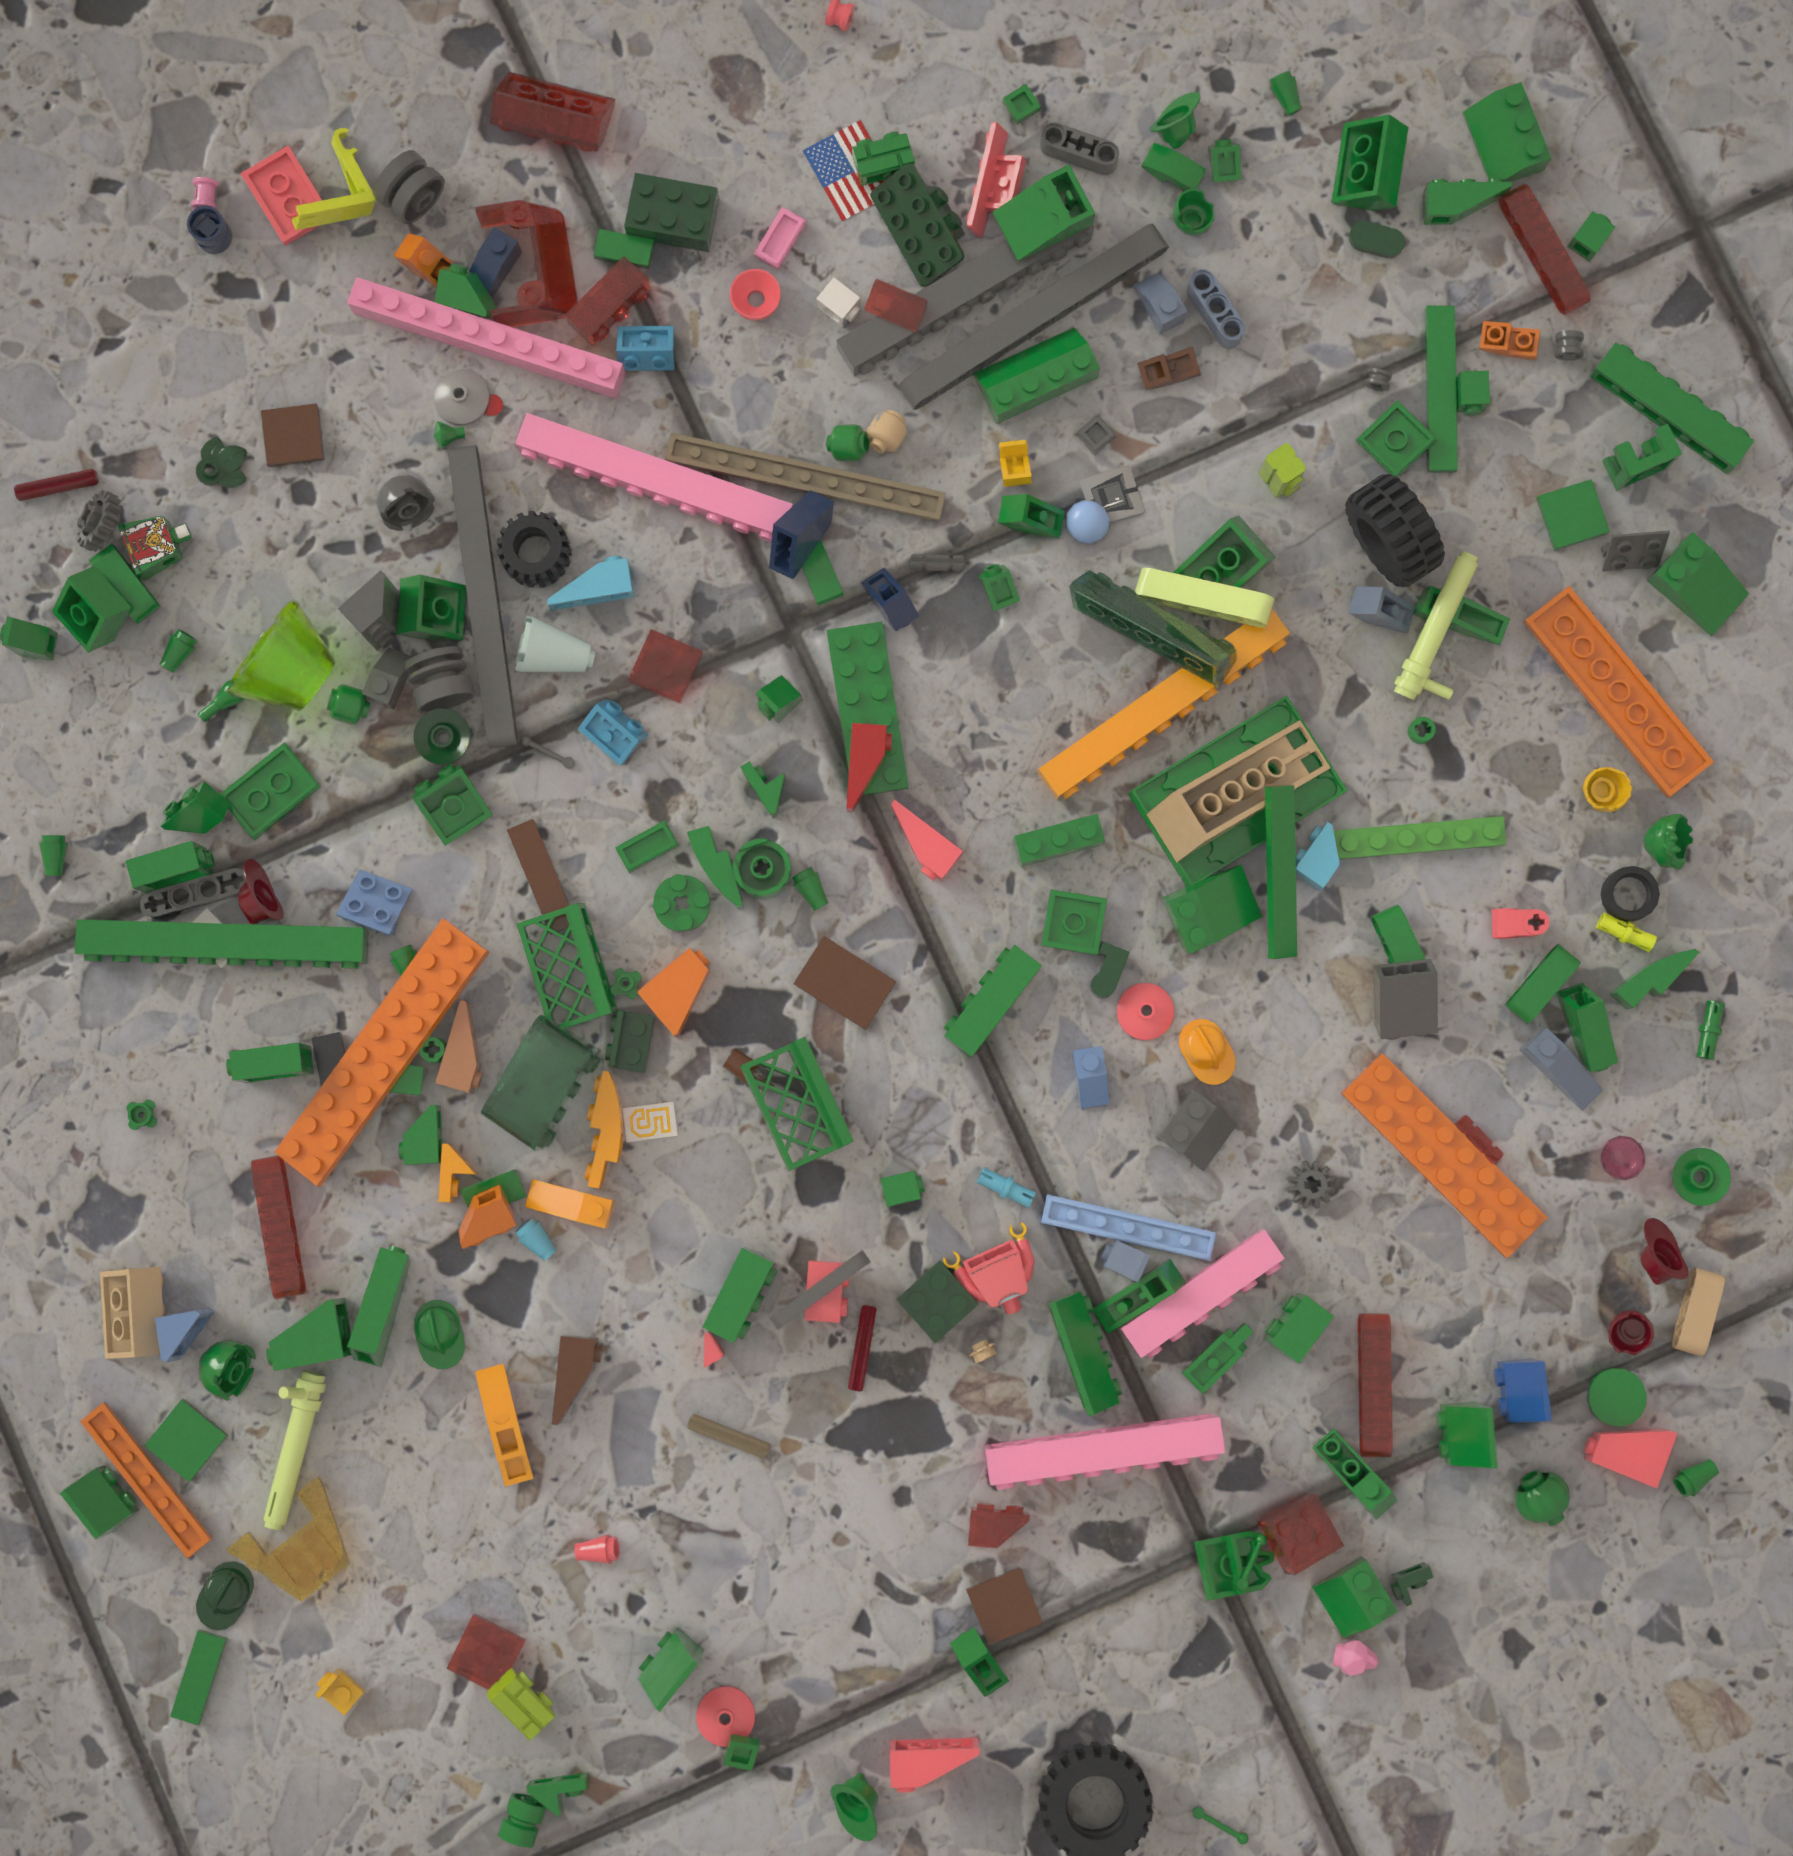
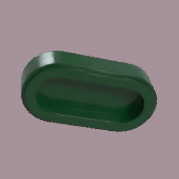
(1376, 239)

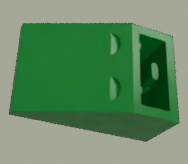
(1045, 213)

